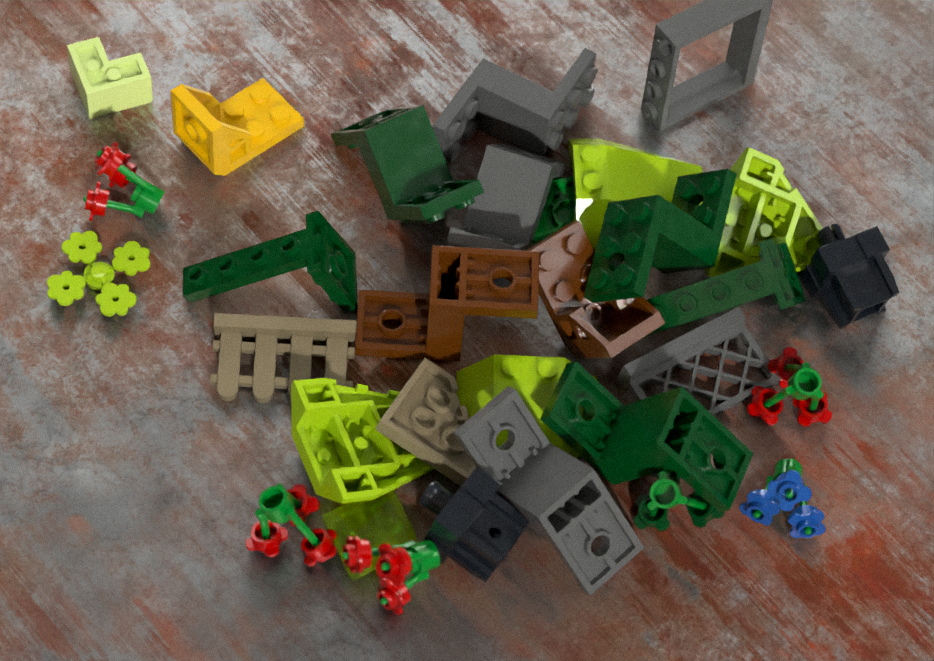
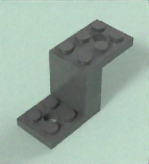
(515, 108)
(512, 200)
(550, 490)

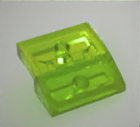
(377, 520)

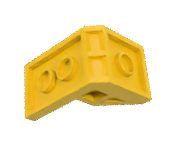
(234, 130)

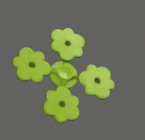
(98, 274)

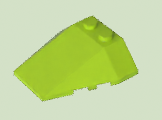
(616, 173)
(529, 375)
(340, 443)

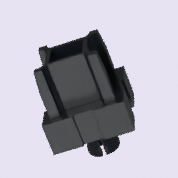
(850, 274)
(473, 525)

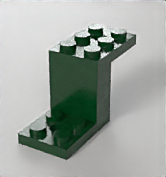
(407, 165)
(660, 235)
(647, 436)

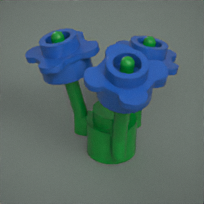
(789, 490)

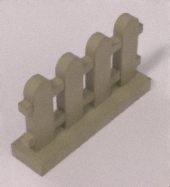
(261, 337)

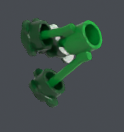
(666, 495)

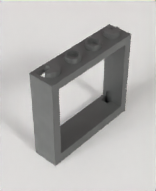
(670, 104)

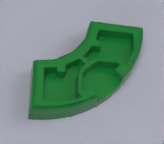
(558, 208)

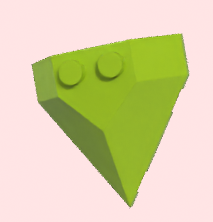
(763, 209)

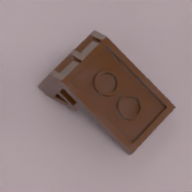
(586, 326)

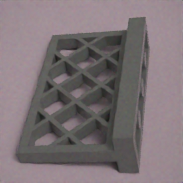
(689, 347)

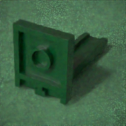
(317, 247)
(771, 275)

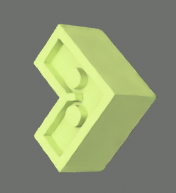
(108, 84)

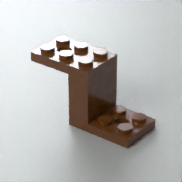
(457, 287)

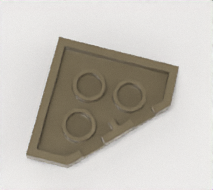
(425, 420)

